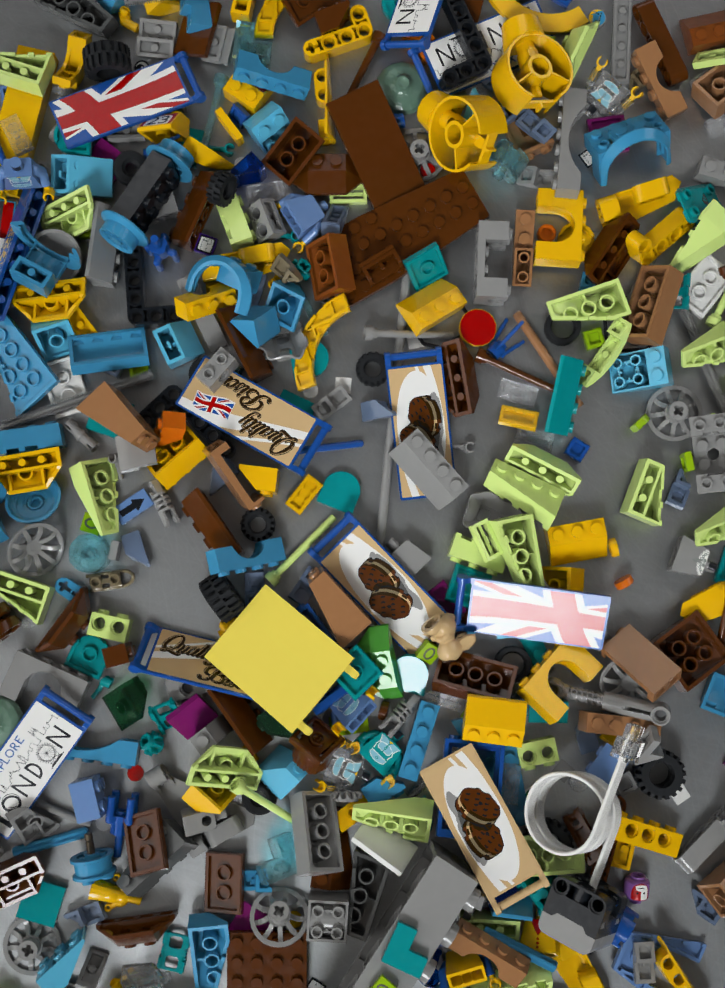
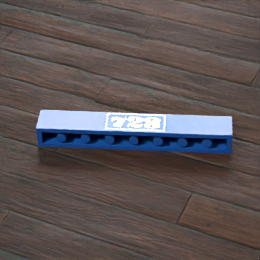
(30, 212)

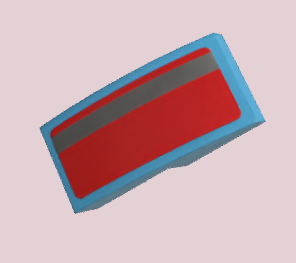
(6, 214)

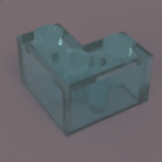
(245, 41)
(283, 860)

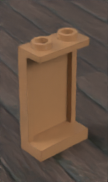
(529, 145)
(213, 453)
(642, 661)

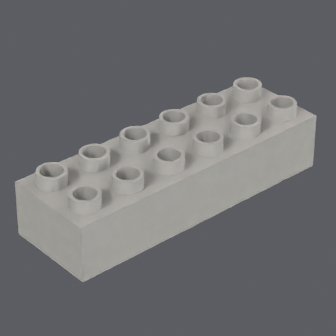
(430, 903)

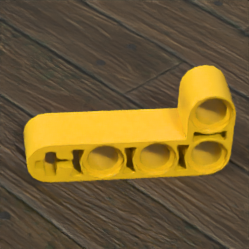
(336, 38)
(651, 245)

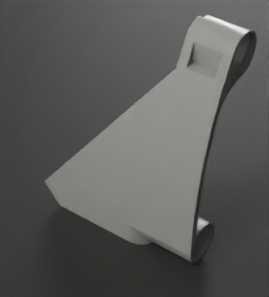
(171, 792)

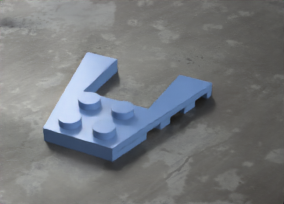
(624, 957)

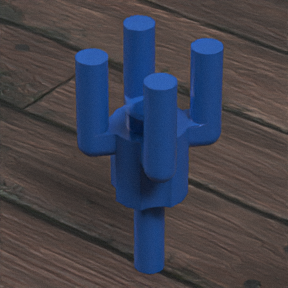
(161, 250)
(115, 817)

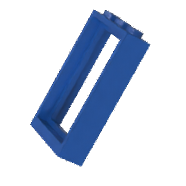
(337, 692)
(442, 829)

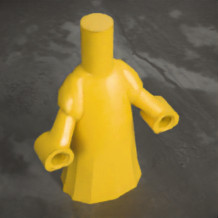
(111, 893)

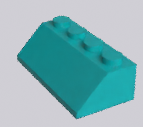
(564, 395)

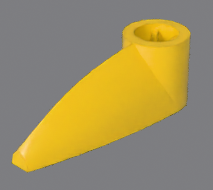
(206, 156)

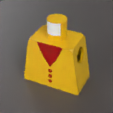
(537, 940)

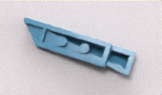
(197, 14)

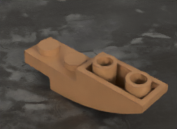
(523, 248)

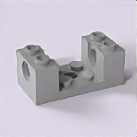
(490, 236)
(707, 434)

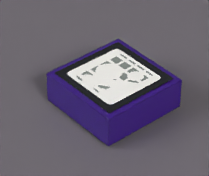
(206, 245)

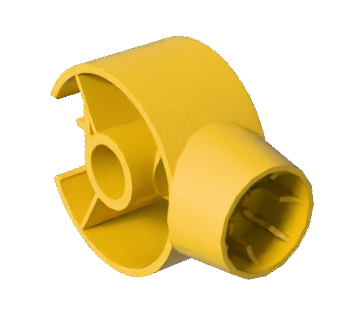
(542, 66)
(460, 142)

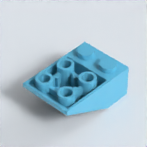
(76, 171)
(642, 370)
(57, 969)

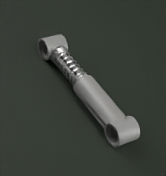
(614, 702)

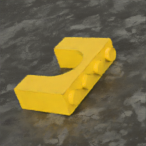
(569, 251)
(536, 688)

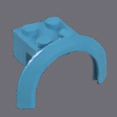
(41, 266)
(233, 273)

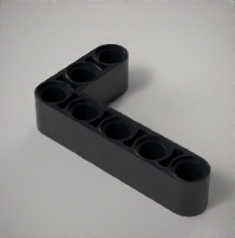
(465, 41)
(140, 290)
(170, 405)

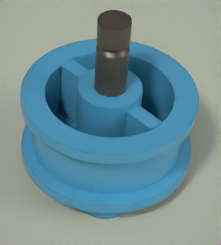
(93, 863)

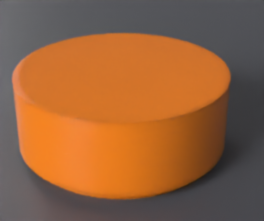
(546, 233)
(624, 582)

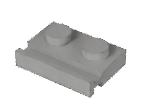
(221, 45)

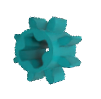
(303, 267)
(151, 743)

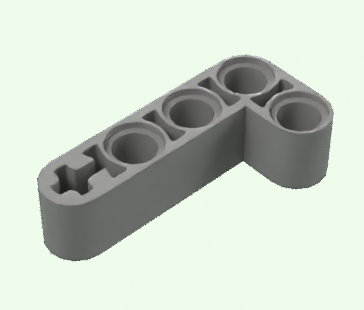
(702, 843)

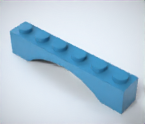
(122, 752)

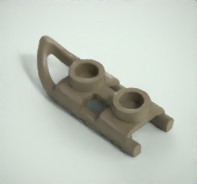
(96, 582)

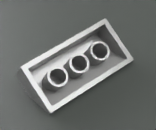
(102, 257)
(428, 469)
(316, 833)

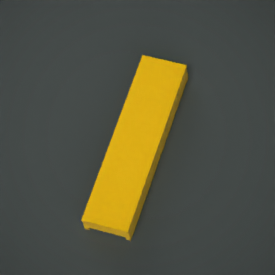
(30, 110)

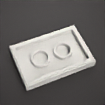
(705, 286)
(67, 387)
(385, 847)

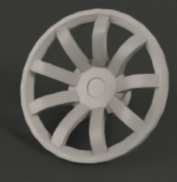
(421, 152)
(674, 412)
(33, 547)
(625, 682)
(279, 915)
(29, 947)

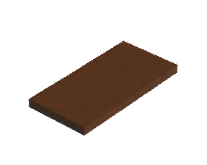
(375, 144)

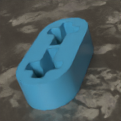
(71, 584)

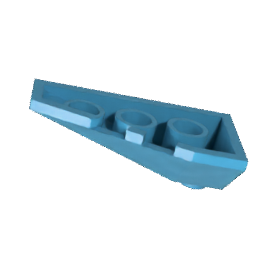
(208, 948)

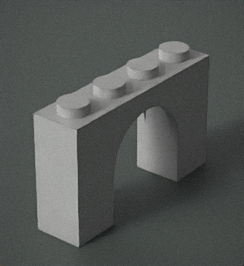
(26, 664)

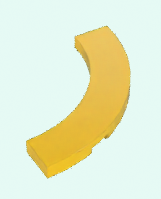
(267, 18)
(550, 23)
(314, 332)

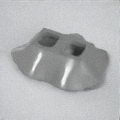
(296, 343)
(490, 502)

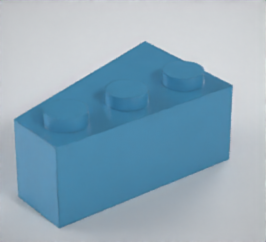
(32, 438)

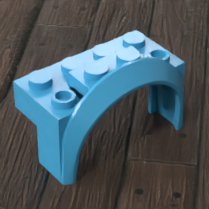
(610, 141)

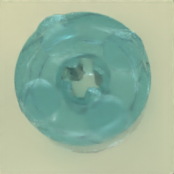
(509, 162)
(82, 561)

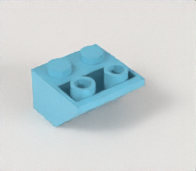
(267, 125)
(178, 343)

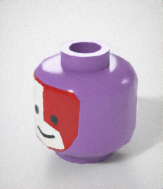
(636, 887)

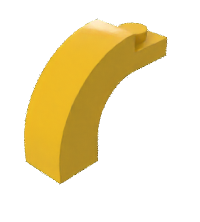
(72, 70)

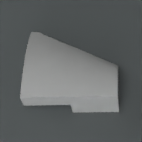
(30, 824)

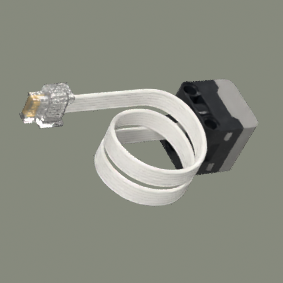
(584, 910)

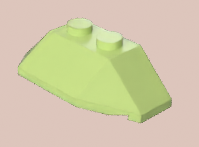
(578, 43)
(70, 213)
(543, 466)
(221, 765)

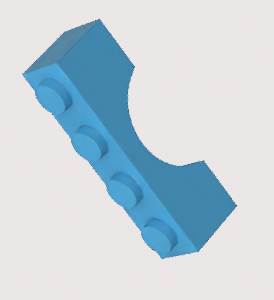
(251, 71)
(226, 559)
(418, 740)

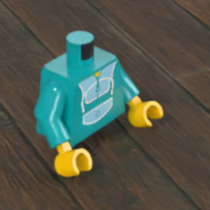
(380, 752)

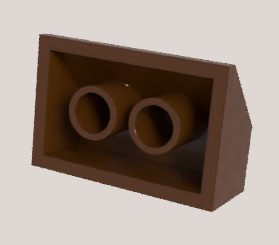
(293, 151)

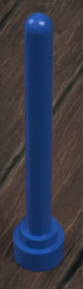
(336, 446)

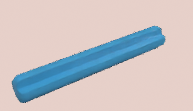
(51, 841)
(535, 956)

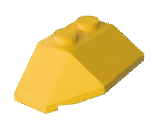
(57, 306)
(30, 470)

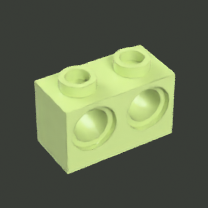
(109, 630)
(536, 746)

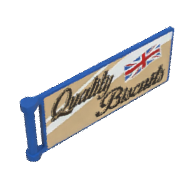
(255, 418)
(182, 659)

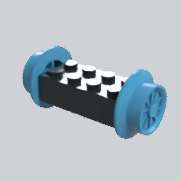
(146, 194)

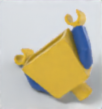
(466, 970)

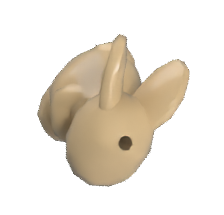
(442, 630)

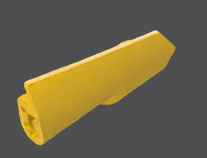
(325, 126)
(638, 200)
(260, 255)
(708, 602)
(670, 967)
(577, 969)

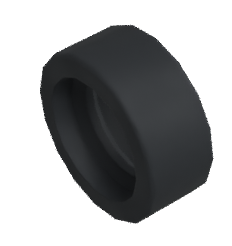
(561, 341)
(526, 659)

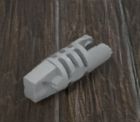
(163, 502)
(400, 714)

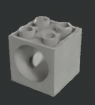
(327, 916)

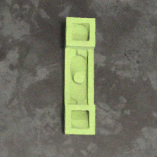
(608, 353)

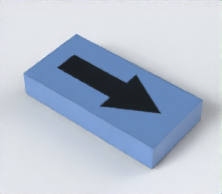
(134, 506)

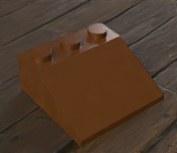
(693, 648)

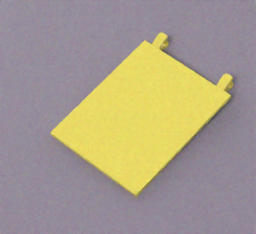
(280, 659)

